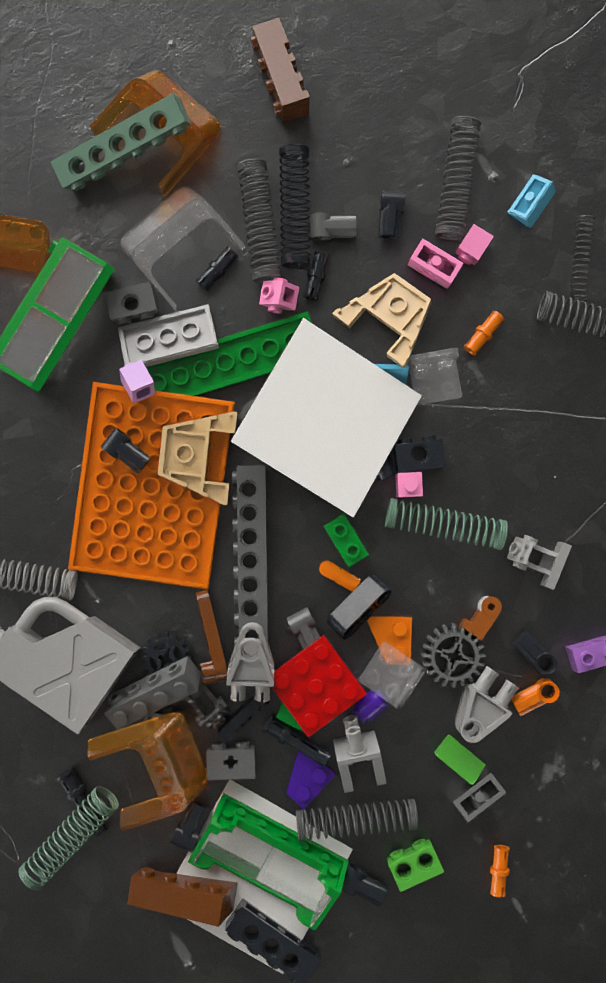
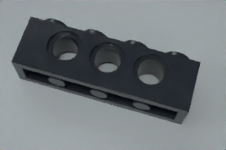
(248, 915)

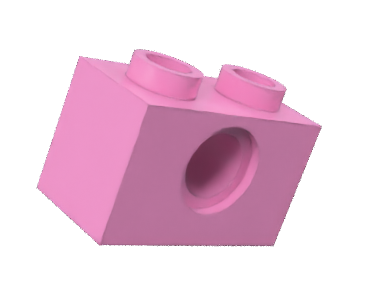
(435, 263)

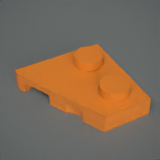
(393, 630)

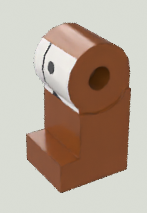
(484, 617)

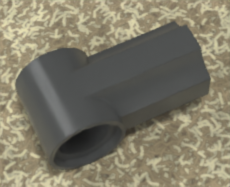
(325, 226)
(303, 627)

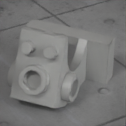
(549, 564)

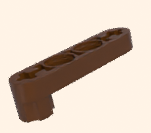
(216, 668)

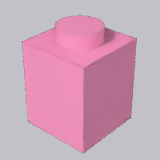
(473, 245)
(409, 484)

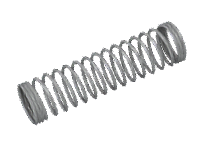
(68, 580)

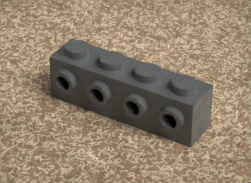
(152, 693)

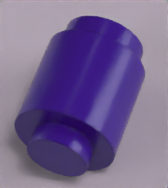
(370, 707)

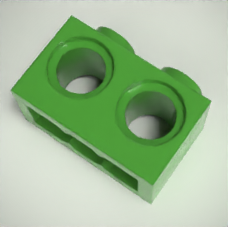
(418, 871)

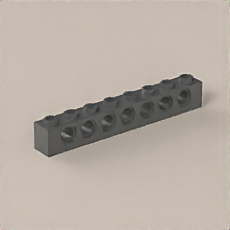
(241, 477)

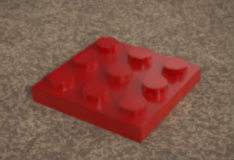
(316, 686)

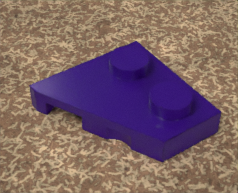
(307, 780)

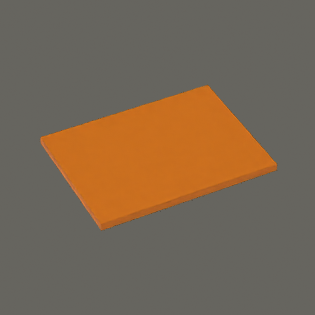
(141, 521)

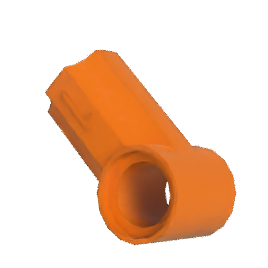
(532, 698)

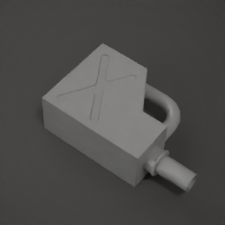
(67, 671)

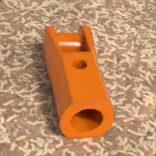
(339, 575)

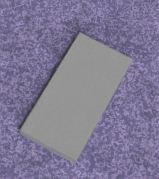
(169, 337)

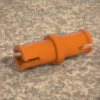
(484, 333)
(499, 870)

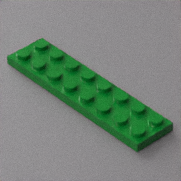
(235, 361)

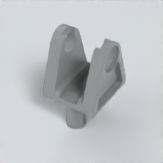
(251, 665)
(481, 709)
(356, 748)

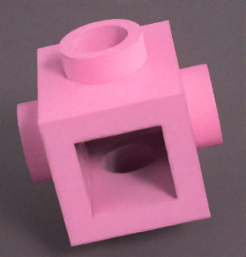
(279, 295)

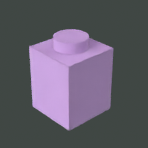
(137, 381)

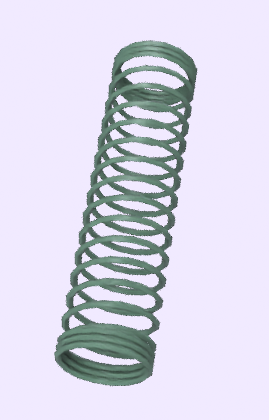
(498, 534)
(37, 870)

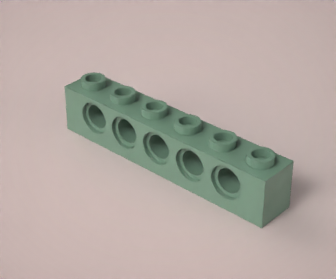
(68, 164)

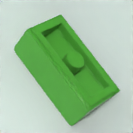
(460, 759)

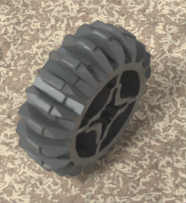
(450, 666)

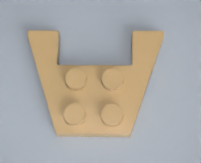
(396, 306)
(186, 454)

